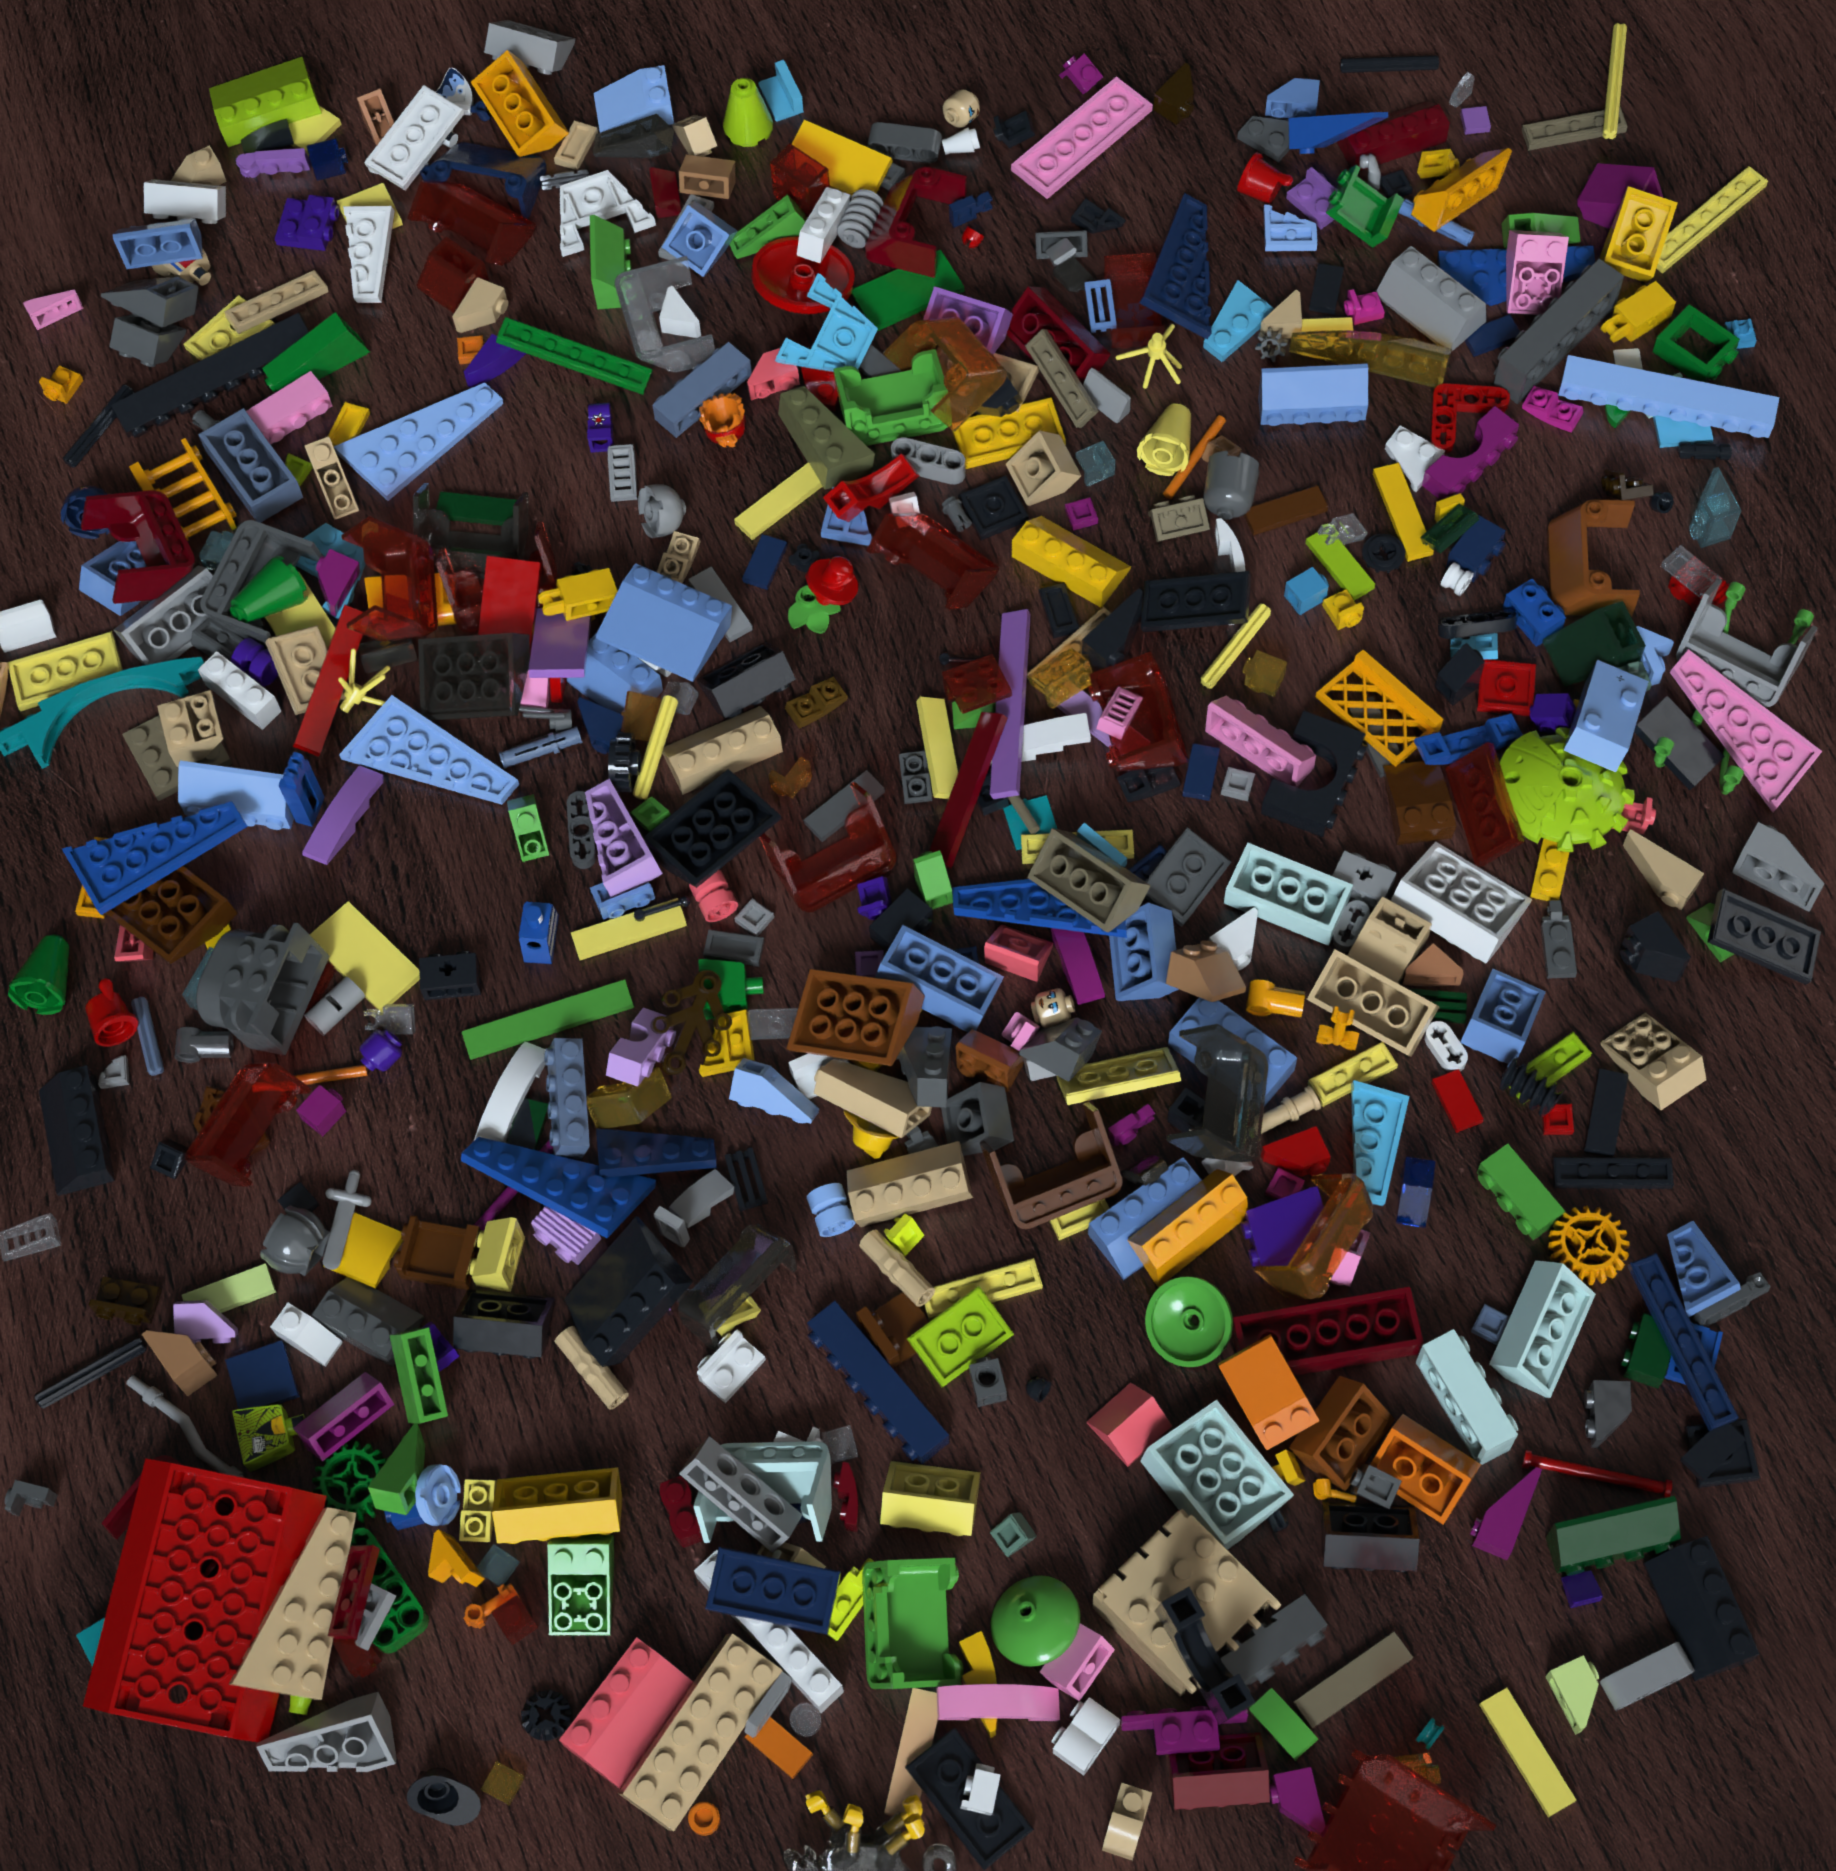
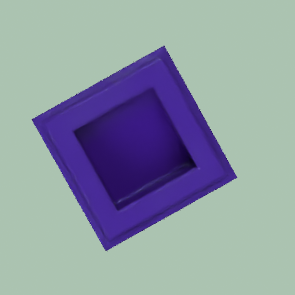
(1581, 1589)

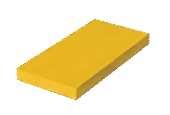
(848, 162)
(994, 438)

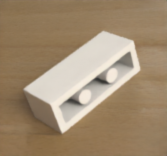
(184, 200)
(822, 225)
(239, 690)

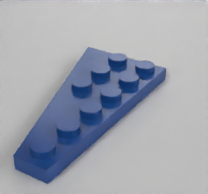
(1485, 269)
(143, 855)
(1023, 904)
(561, 1183)

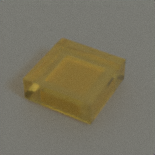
(502, 1783)

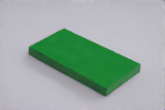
(903, 293)

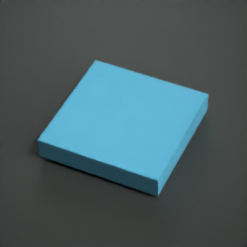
(1673, 433)

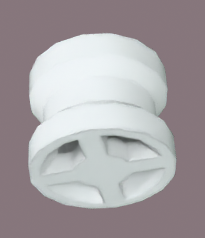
(1457, 579)

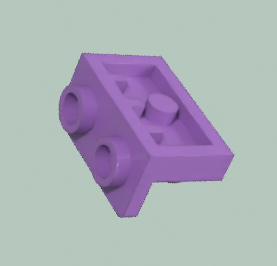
(1312, 197)

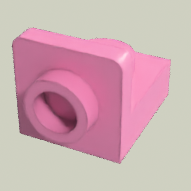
(1020, 1031)

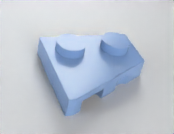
(1288, 232)

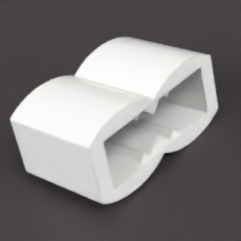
(1085, 1735)

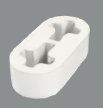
(1450, 1043)

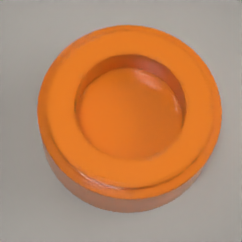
(704, 1818)

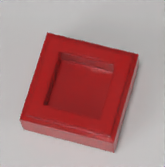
(1559, 1121)

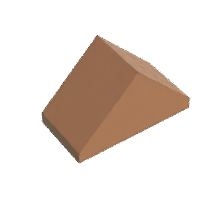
(375, 114)
(1433, 969)

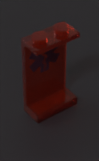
(1128, 280)

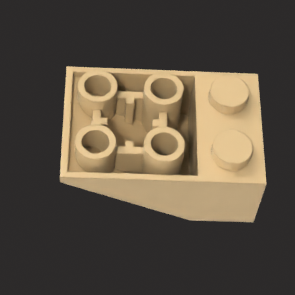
(1390, 940)
(1655, 1060)

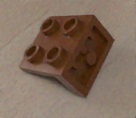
(891, 1326)

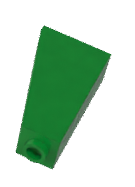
(319, 351)

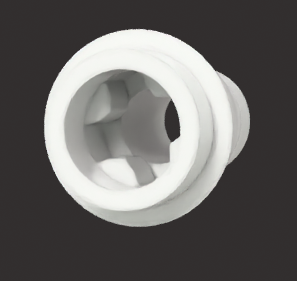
(962, 142)

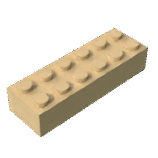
(699, 1732)

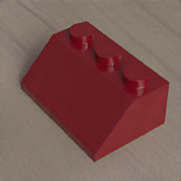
(1221, 1777)

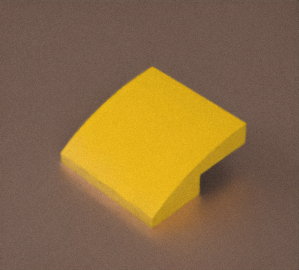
(368, 1250)

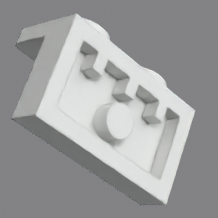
(729, 1365)

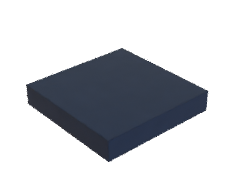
(262, 1376)

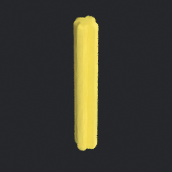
(1235, 646)
(655, 747)

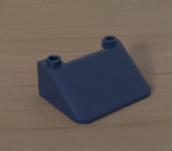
(521, 173)

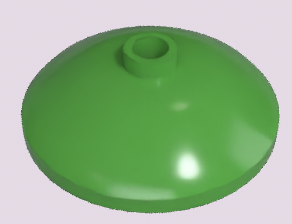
(1171, 1325)
(1042, 1633)

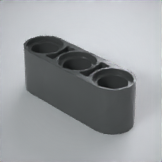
(905, 142)

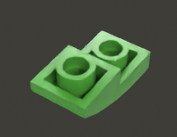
(1283, 1724)

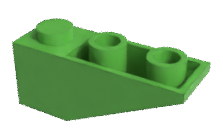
(1542, 223)
(397, 1480)

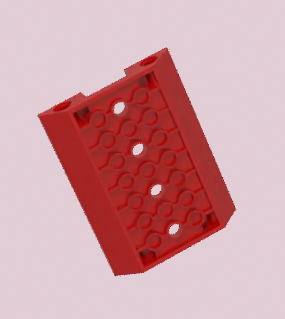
(164, 1590)

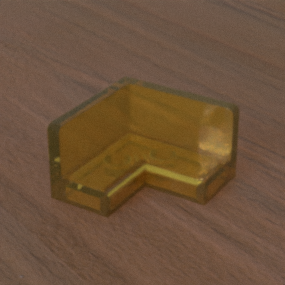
(626, 1103)

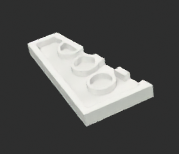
(369, 243)

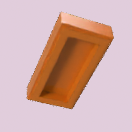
(781, 1748)

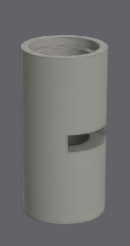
(334, 1005)

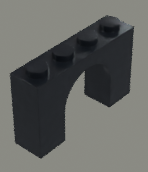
(1315, 808)
(1222, 1691)

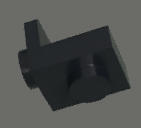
(1014, 129)

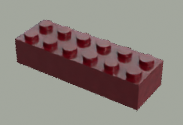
(1337, 1331)

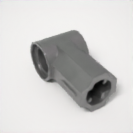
(196, 1044)

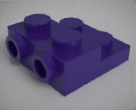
(307, 223)

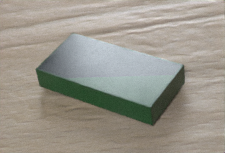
(528, 1124)

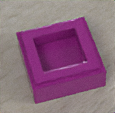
(1081, 513)

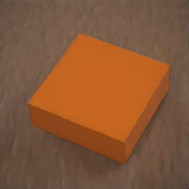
(468, 348)

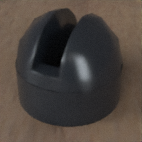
(1663, 499)
(1038, 1388)

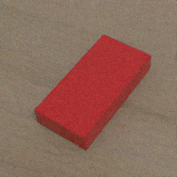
(1457, 1101)

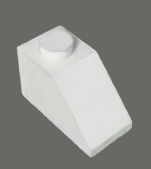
(1238, 938)
(306, 1334)

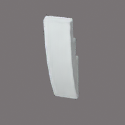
(1053, 734)

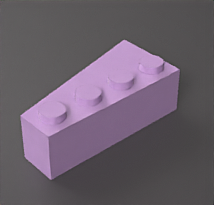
(621, 849)

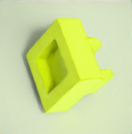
(904, 1234)

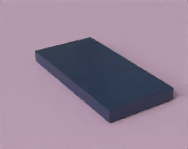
(773, 1590)

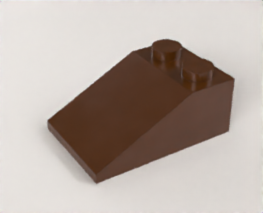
(1419, 803)

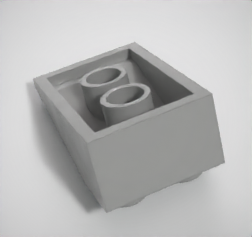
(1778, 867)

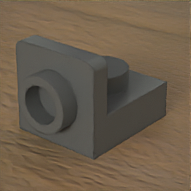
(1374, 1485)
(30, 1495)

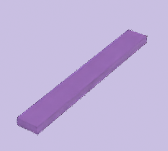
(1013, 664)

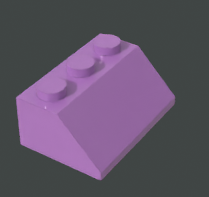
(984, 319)

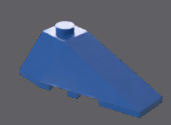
(1322, 131)

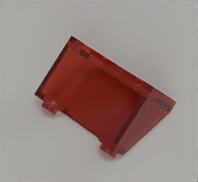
(1154, 732)

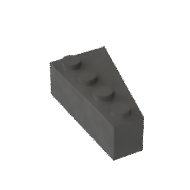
(1276, 1642)

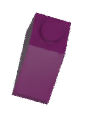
(336, 577)
(1298, 1798)

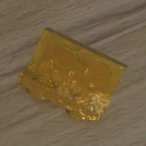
(1062, 677)

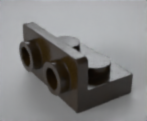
(1624, 488)
(126, 1300)

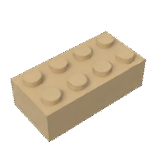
(1379, 1003)

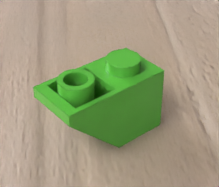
(527, 827)
(932, 879)

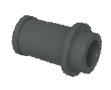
(203, 420)
(956, 513)

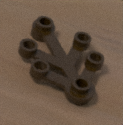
(693, 1019)

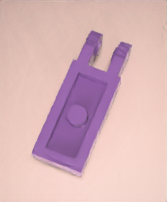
(273, 161)

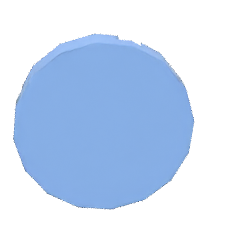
(437, 1495)

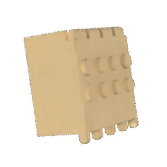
(1181, 1560)

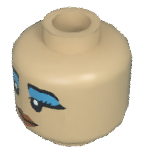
(961, 108)
(1052, 1007)

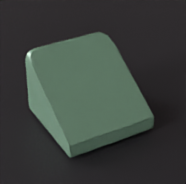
(1013, 1533)

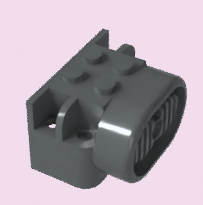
(261, 985)

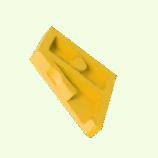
(734, 1045)

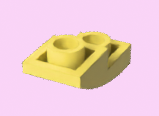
(477, 1515)

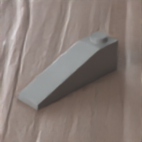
(345, 1736)

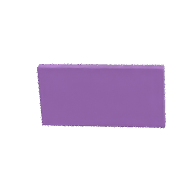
(559, 646)

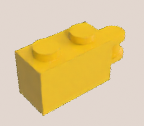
(1639, 313)
(580, 595)

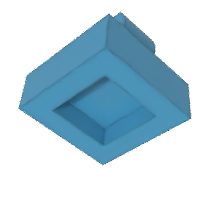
(1744, 331)

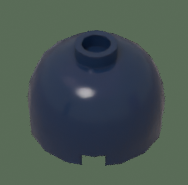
(73, 509)

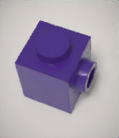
(1552, 712)

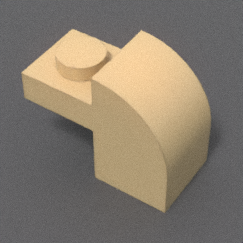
(1126, 1821)

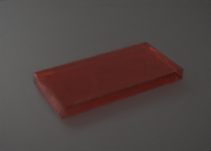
(1484, 804)

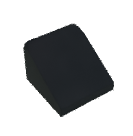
(169, 1158)

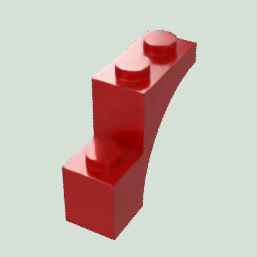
(854, 496)

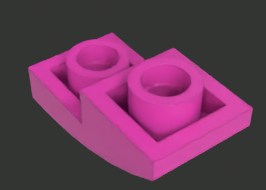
(1547, 407)

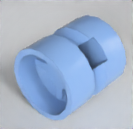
(829, 1206)

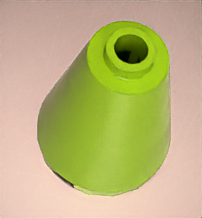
(746, 115)

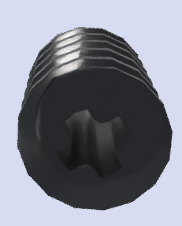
(1530, 1087)

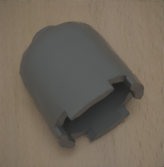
(1230, 484)

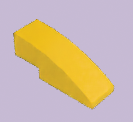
(982, 1670)

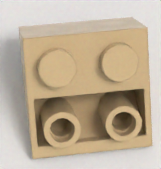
(190, 727)

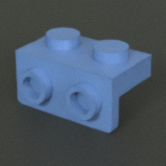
(617, 905)

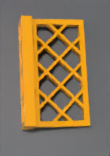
(1398, 698)

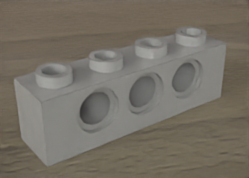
(740, 1494)

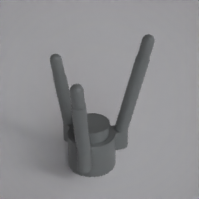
(558, 719)

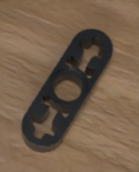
(1477, 624)

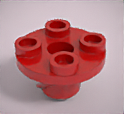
(832, 581)

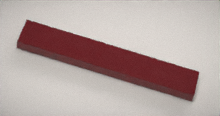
(968, 786)

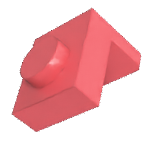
(1639, 816)

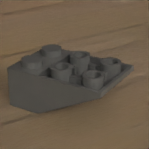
(156, 300)

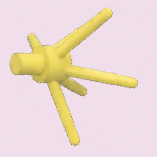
(1156, 350)
(354, 692)

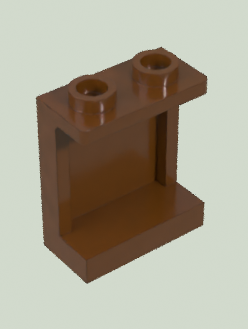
(437, 1253)

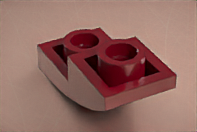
(847, 1490)

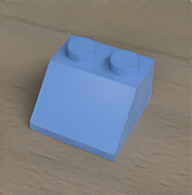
(699, 237)

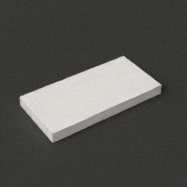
(414, 137)

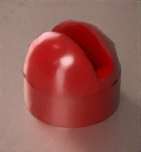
(973, 236)

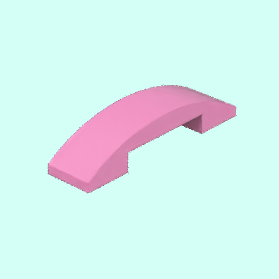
(998, 1701)

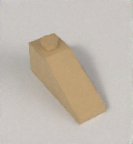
(1666, 874)

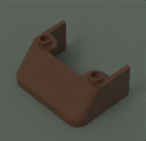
(1062, 1188)

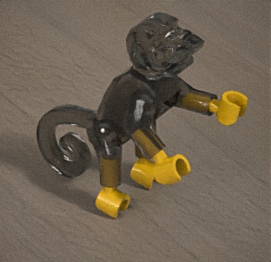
(855, 1851)

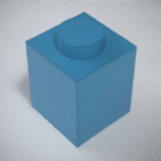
(1306, 590)

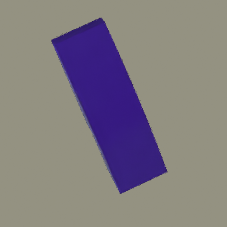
(491, 362)

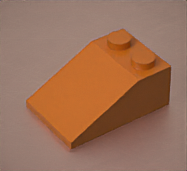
(1268, 1392)

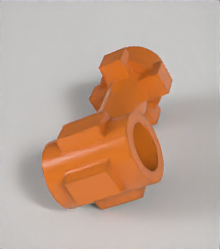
(476, 1615)

